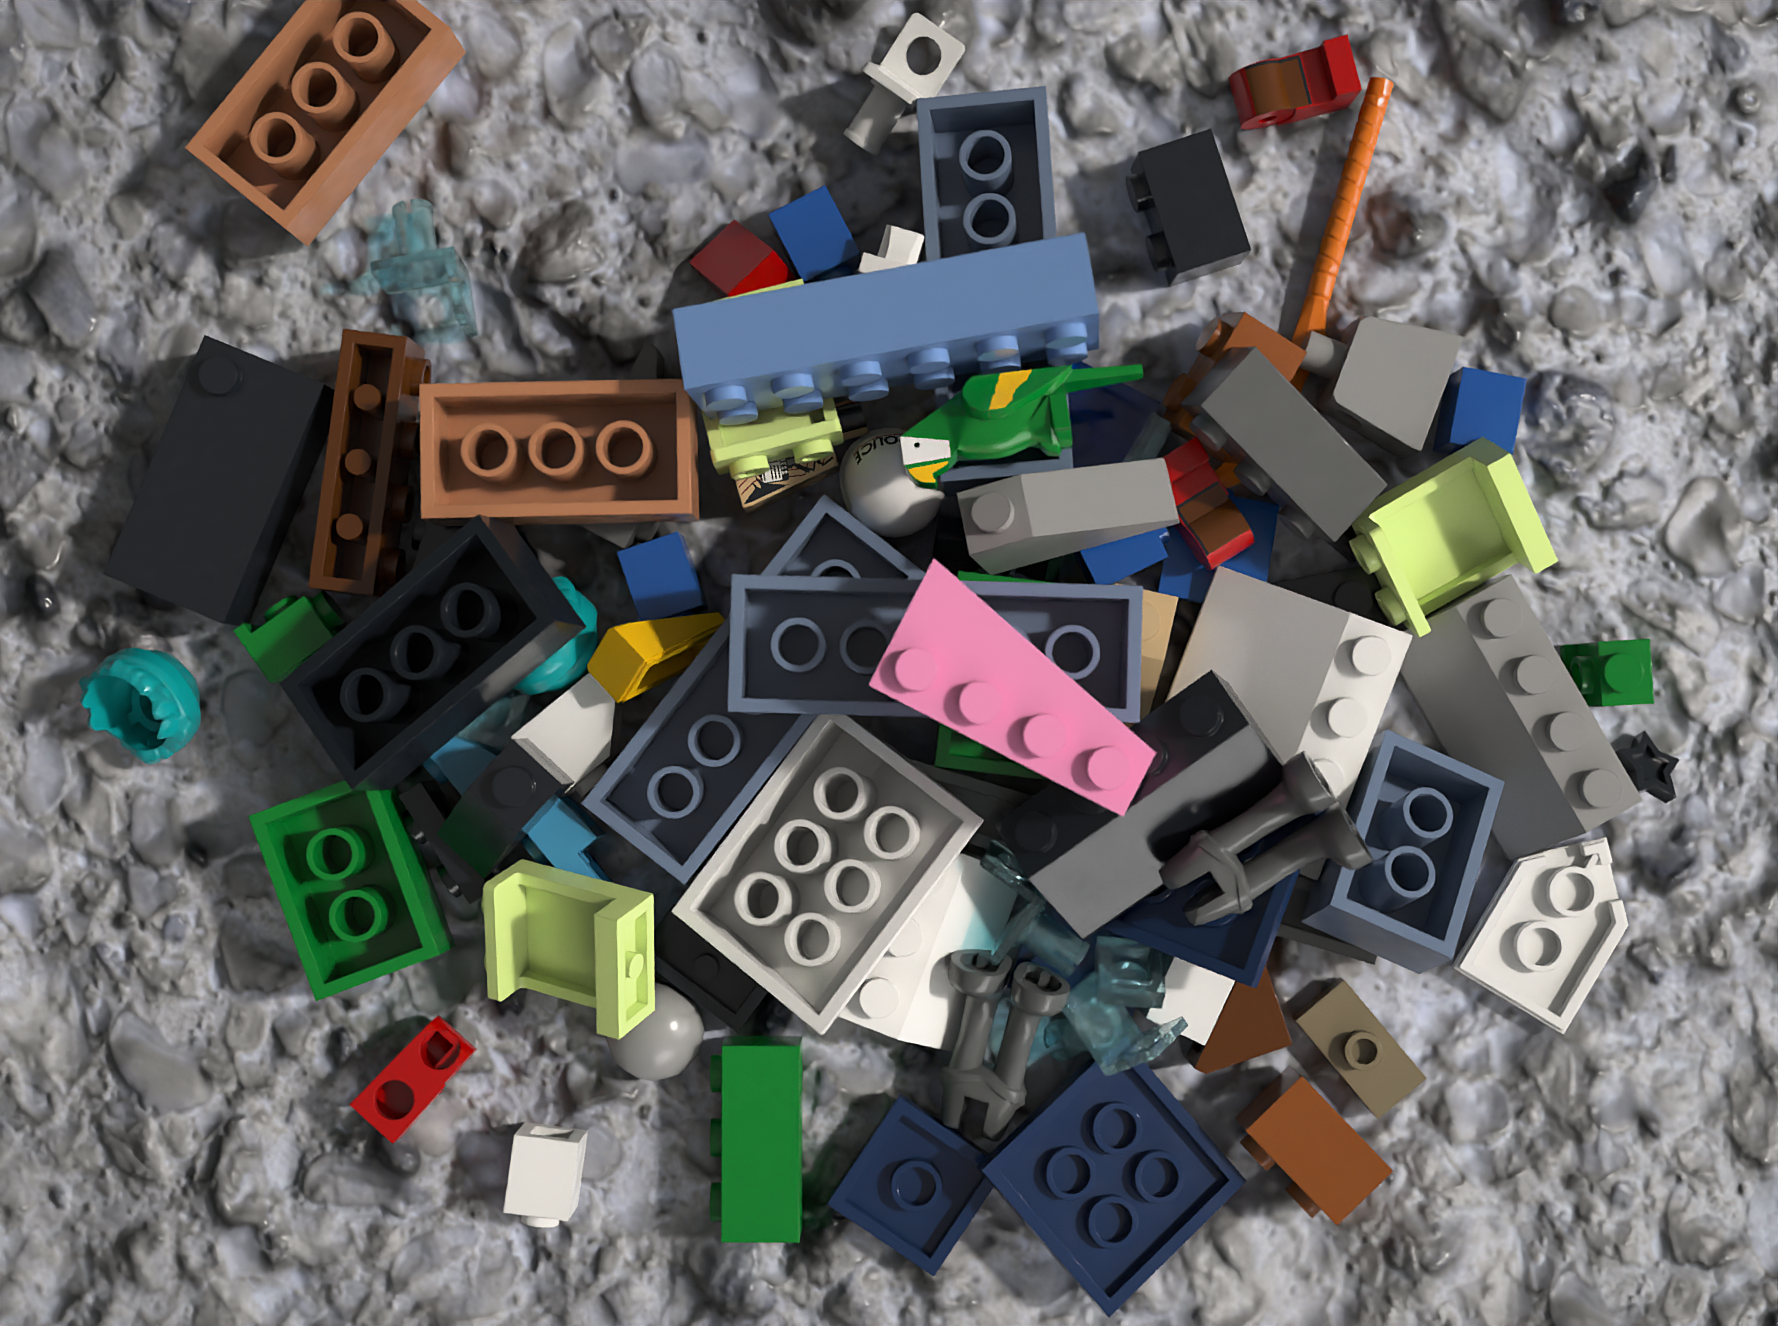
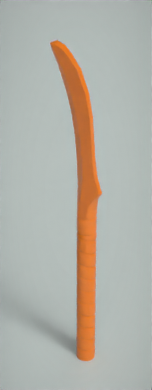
(1337, 230)

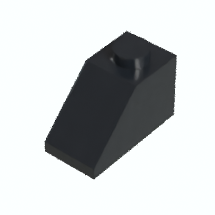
(503, 805)

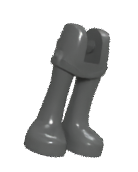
(1325, 836)
(1033, 994)

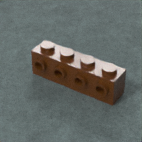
(369, 465)

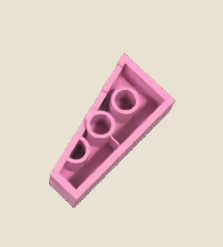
(995, 687)

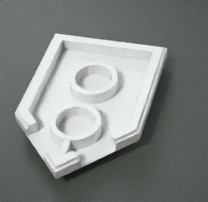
(1548, 931)

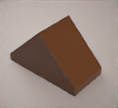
(1245, 1029)

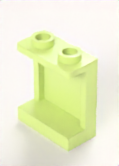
(774, 434)
(1449, 533)
(571, 942)

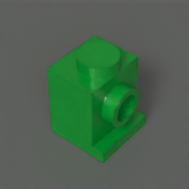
(291, 633)
(1611, 671)

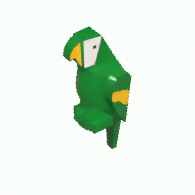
(1001, 417)

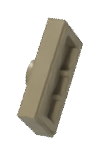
(1359, 1047)

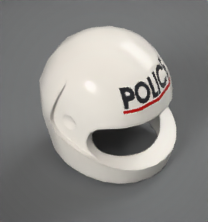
(881, 491)

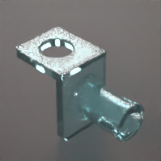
(424, 265)
(1030, 924)
(1106, 1032)

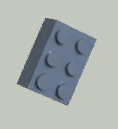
(1426, 836)

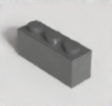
(1281, 445)

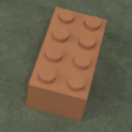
(325, 105)
(559, 452)

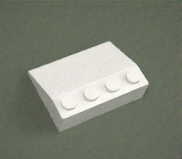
(1301, 671)
(827, 867)

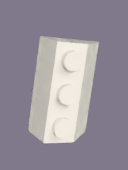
(910, 985)

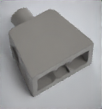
(1383, 379)

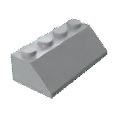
(1514, 712)

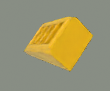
(649, 652)

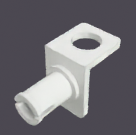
(898, 85)

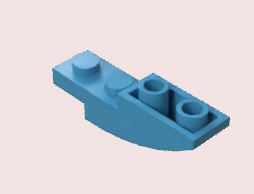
(560, 834)

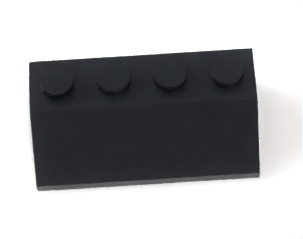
(1204, 773)

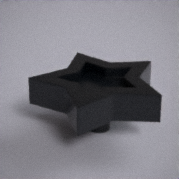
(1649, 767)

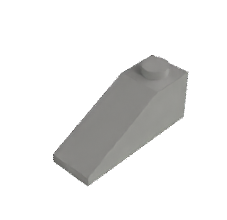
(1064, 511)

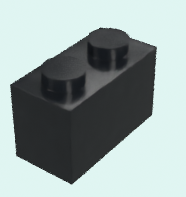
(1187, 208)

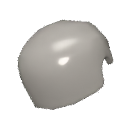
(664, 1040)

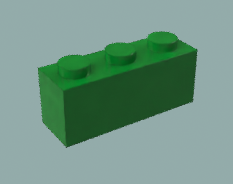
(758, 1139)

